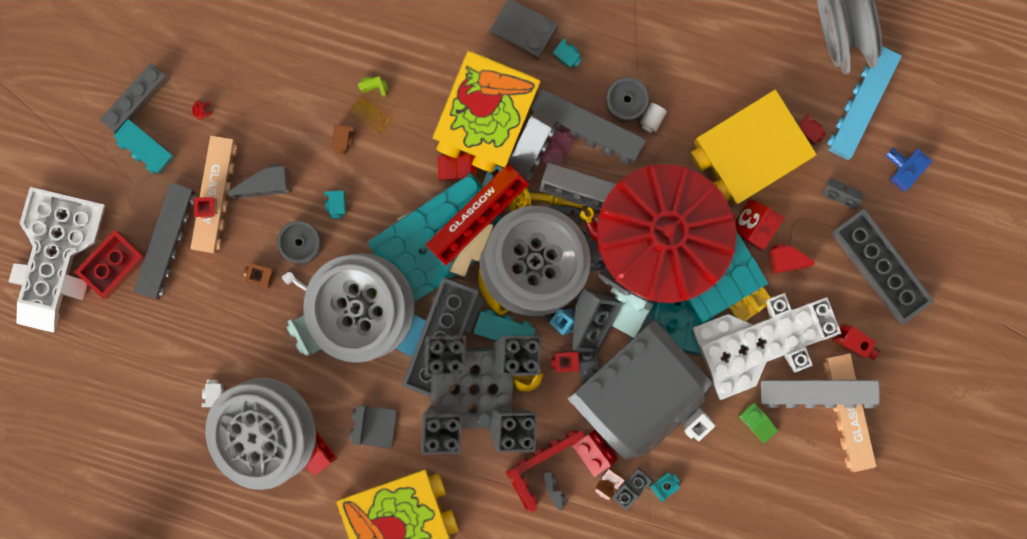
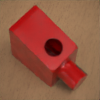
(856, 342)

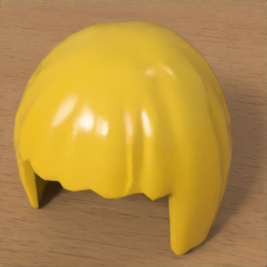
(527, 383)

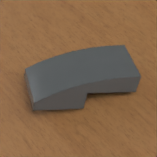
(632, 488)
(556, 496)

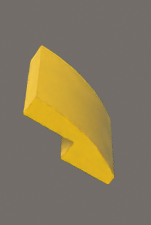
(750, 305)

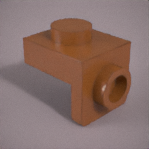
(609, 483)

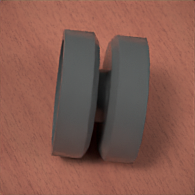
(624, 89)
(300, 231)

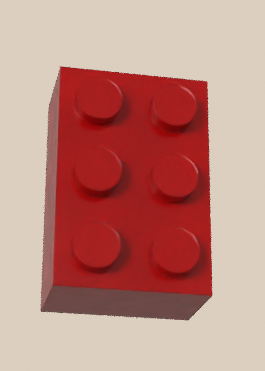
(110, 264)

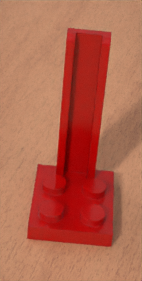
(520, 483)

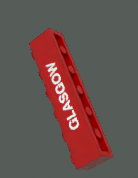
(476, 214)

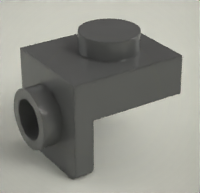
(588, 365)

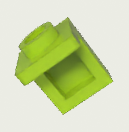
(370, 83)

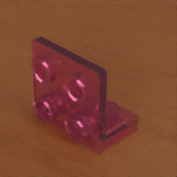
(557, 148)

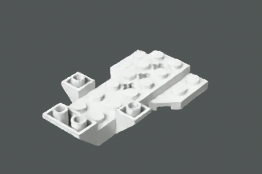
(45, 276)
(784, 333)

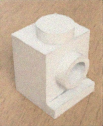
(211, 392)
(703, 428)

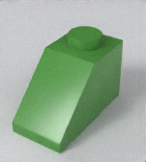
(758, 422)

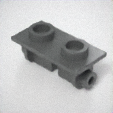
(850, 198)

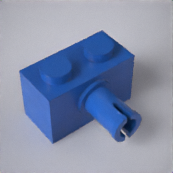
(908, 168)

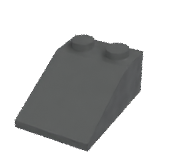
(524, 29)
(265, 182)
(594, 319)

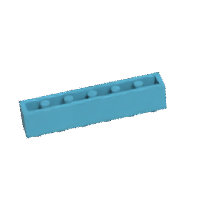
(863, 105)

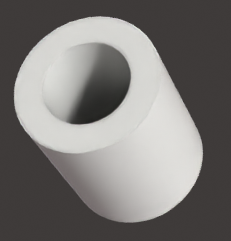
(652, 118)

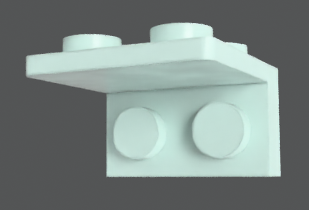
(631, 314)
(305, 341)

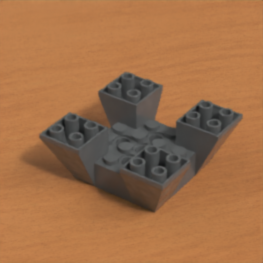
(450, 364)

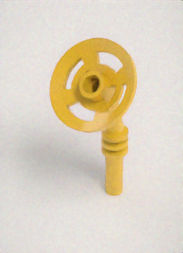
(525, 197)

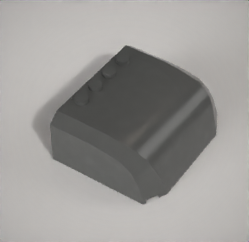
(642, 393)

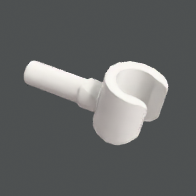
(289, 277)

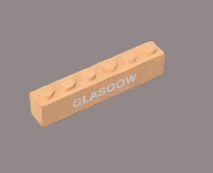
(215, 184)
(851, 420)

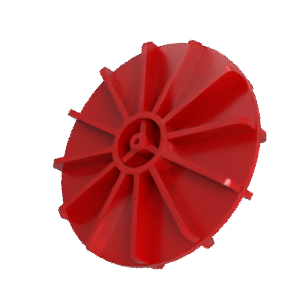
(666, 233)

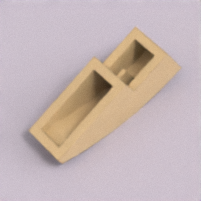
(471, 251)

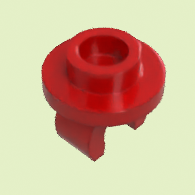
(199, 111)

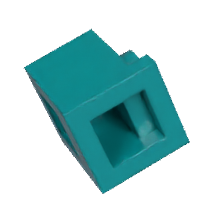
(567, 54)
(336, 204)
(658, 489)

